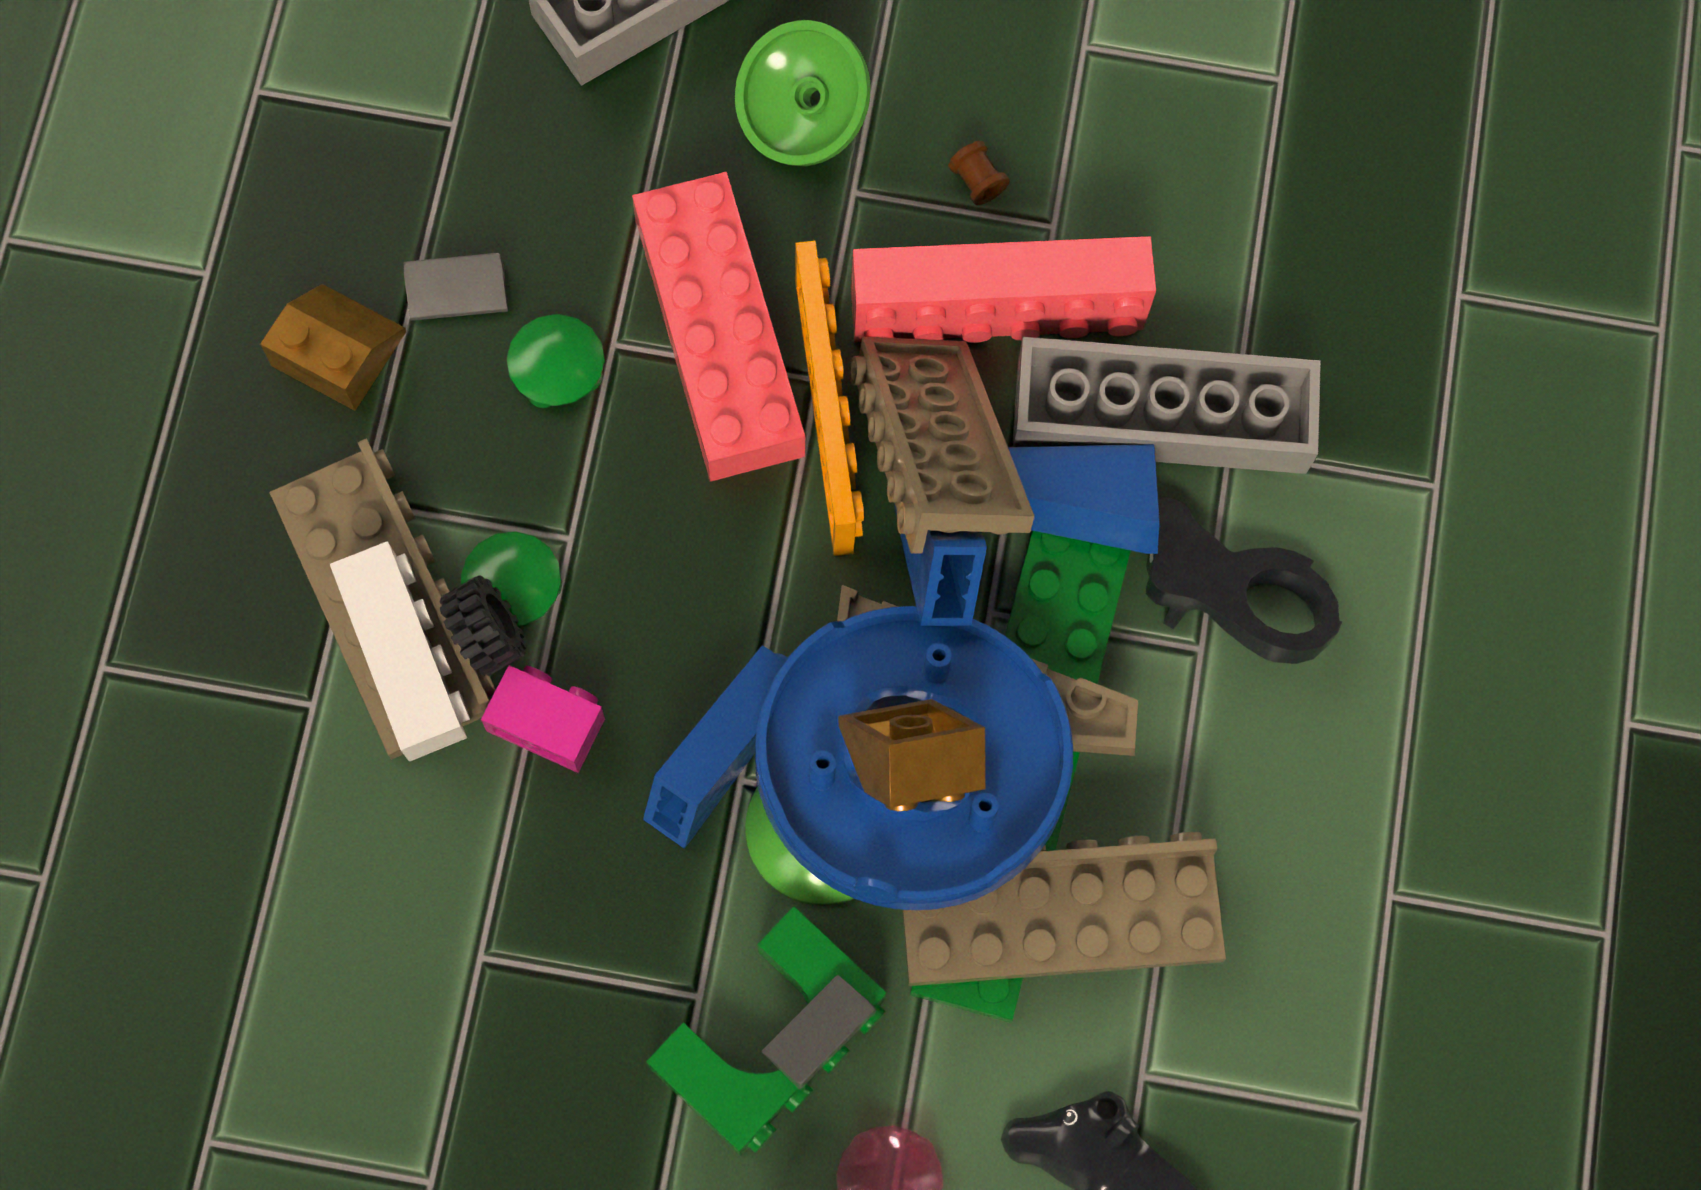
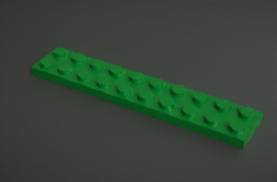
(1063, 621)

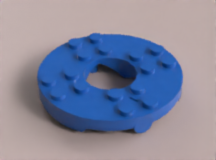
(941, 848)

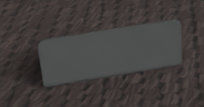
(455, 286)
(819, 1031)

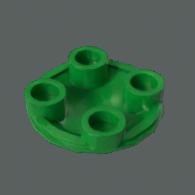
(555, 360)
(520, 569)

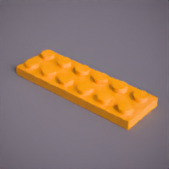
(828, 402)

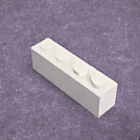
(399, 651)

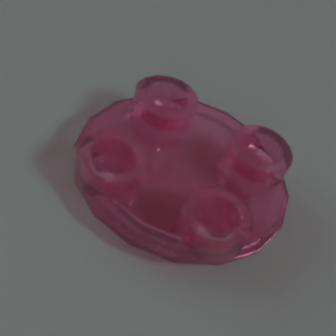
(889, 1161)

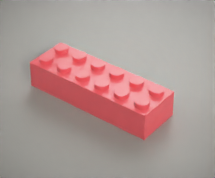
(1003, 289)
(719, 326)

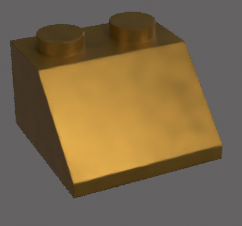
(332, 344)
(915, 753)

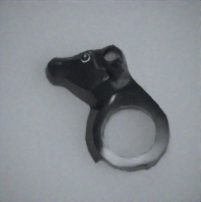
(1204, 575)
(1091, 1148)

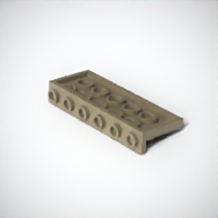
(937, 439)
(345, 513)
(1078, 915)

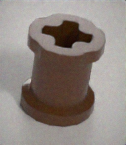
(978, 173)

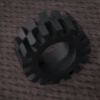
(482, 625)

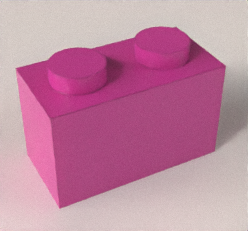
(544, 717)

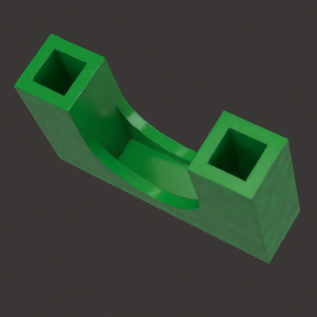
(744, 1103)

